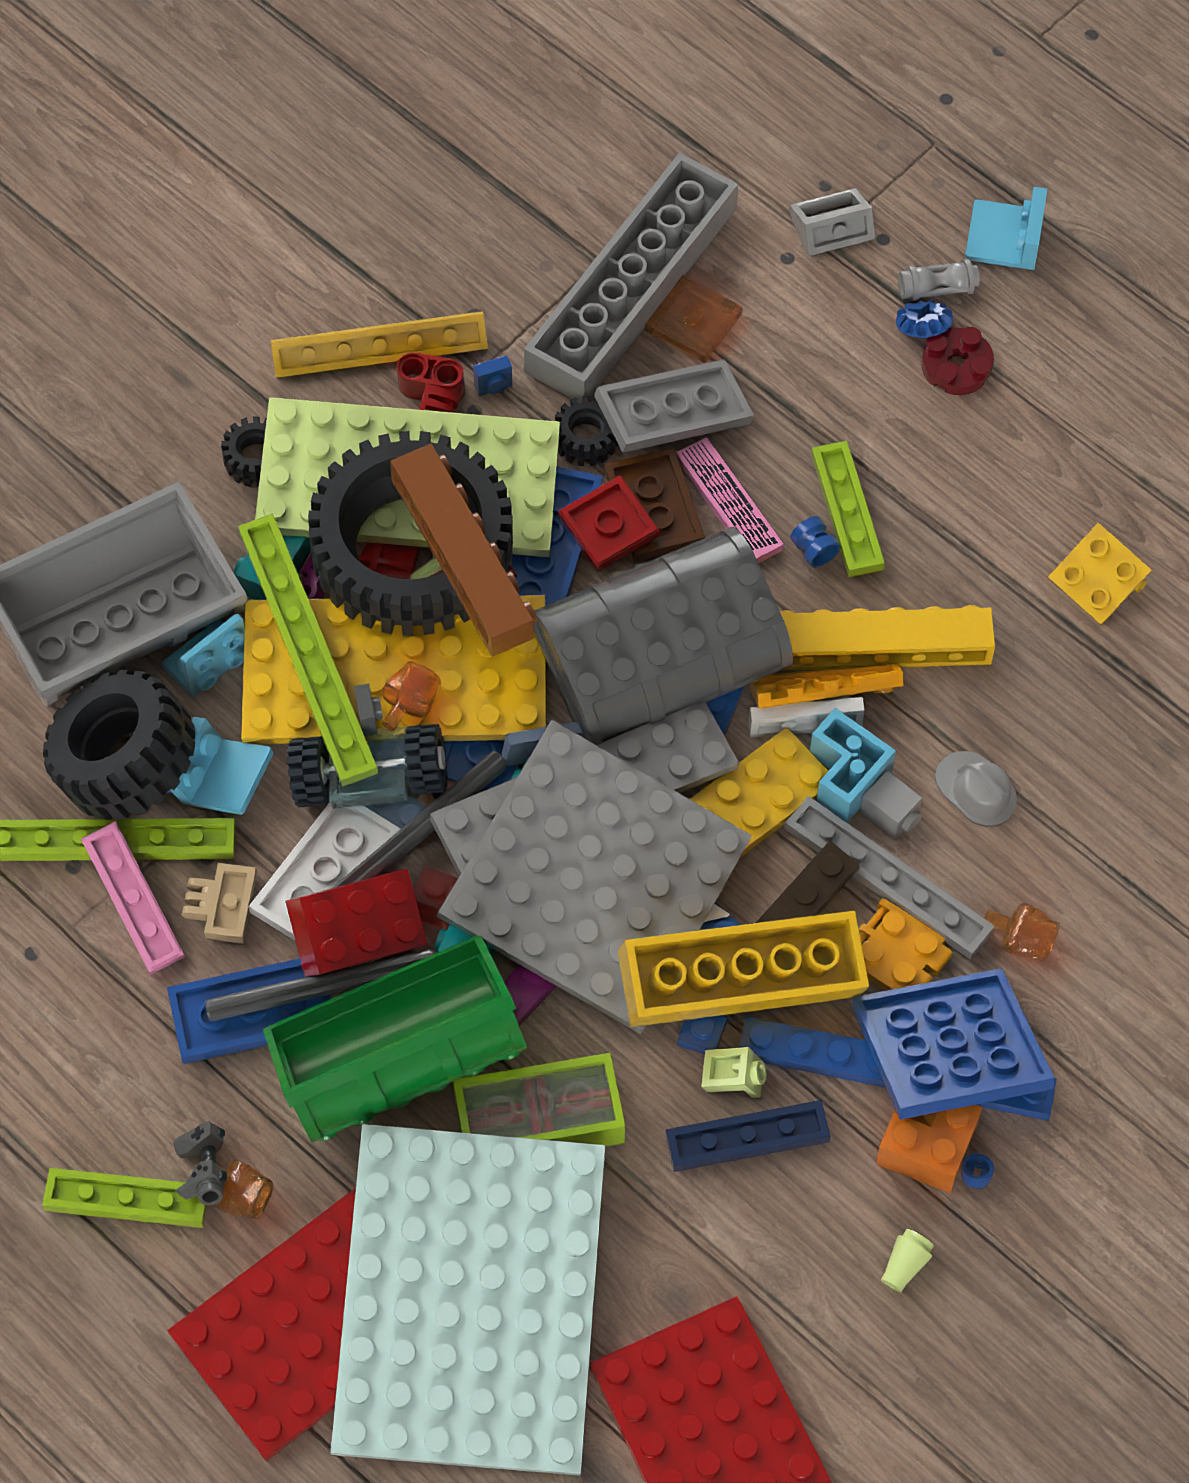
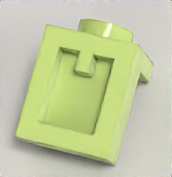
(733, 1071)

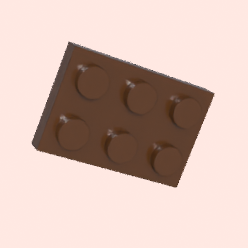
(663, 493)

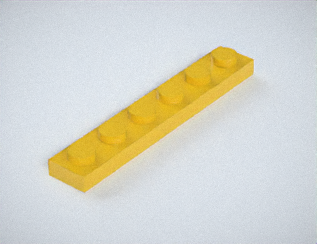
(378, 344)

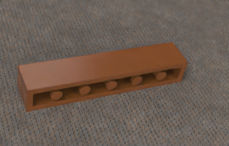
(462, 549)

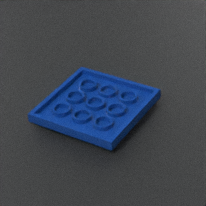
(952, 1043)

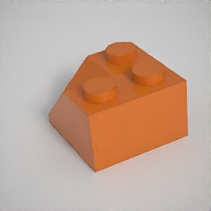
(930, 1145)

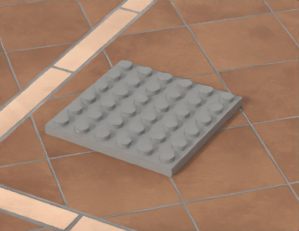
(588, 861)

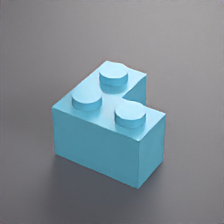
(854, 762)

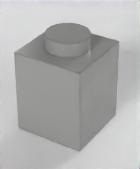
(892, 805)

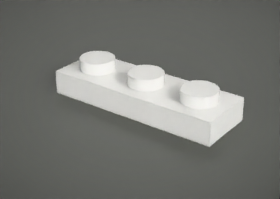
(802, 716)

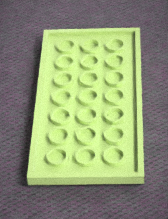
(311, 435)

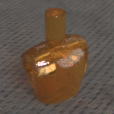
(409, 692)
(1027, 931)
(245, 1191)

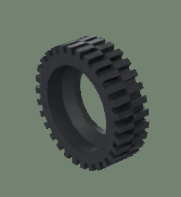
(364, 487)

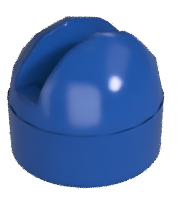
(979, 1161)

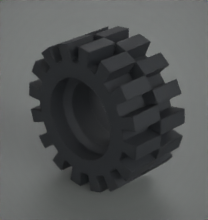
(233, 445)
(582, 448)

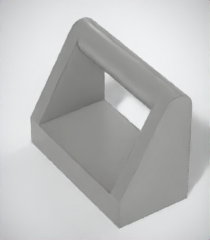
(836, 227)

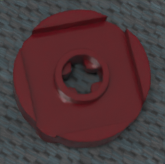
(963, 343)

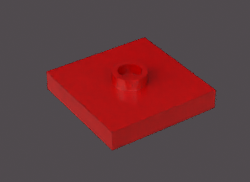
(608, 523)

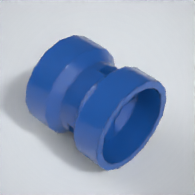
(815, 541)

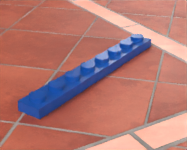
(851, 1060)

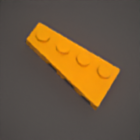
(825, 683)

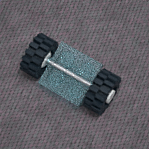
(399, 754)

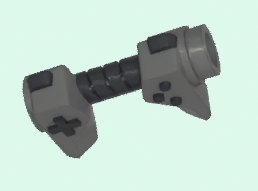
(207, 1178)

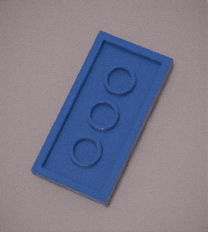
(206, 1039)

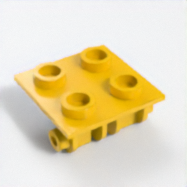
(1100, 573)

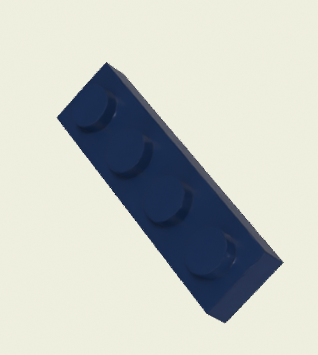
(747, 1135)

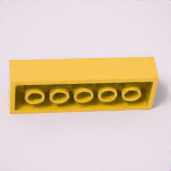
(742, 968)

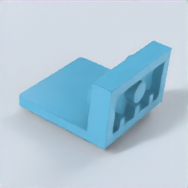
(1007, 232)
(207, 655)
(221, 771)

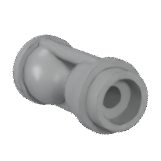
(924, 281)

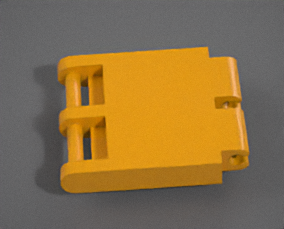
(901, 949)

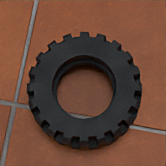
(142, 767)

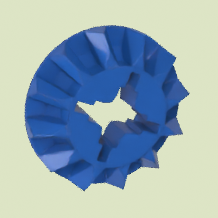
(933, 319)

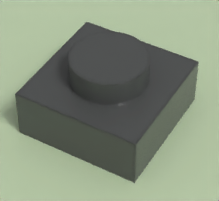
(368, 708)

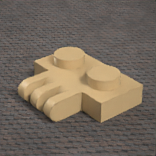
(222, 902)

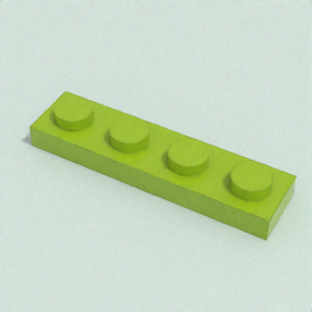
(847, 509)
(121, 1198)

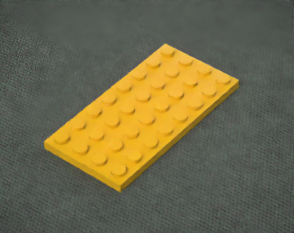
(477, 693)

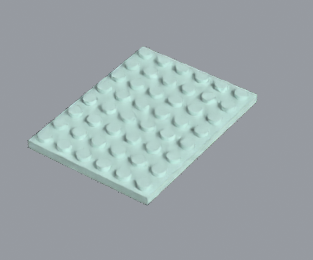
(469, 1300)

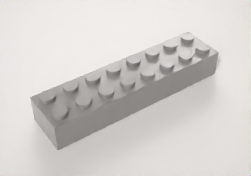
(630, 278)

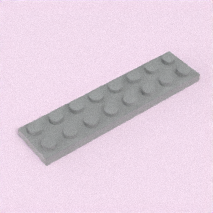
(675, 751)

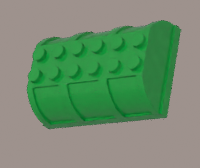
(395, 1039)

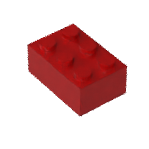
(356, 922)

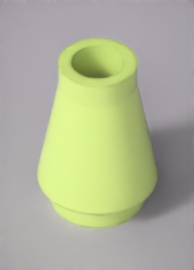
(907, 1259)

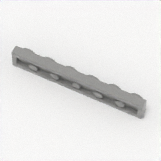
(892, 878)

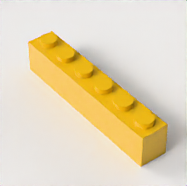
(891, 636)

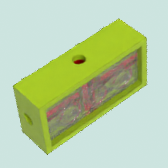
(547, 1101)

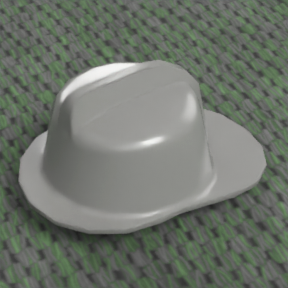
(976, 788)

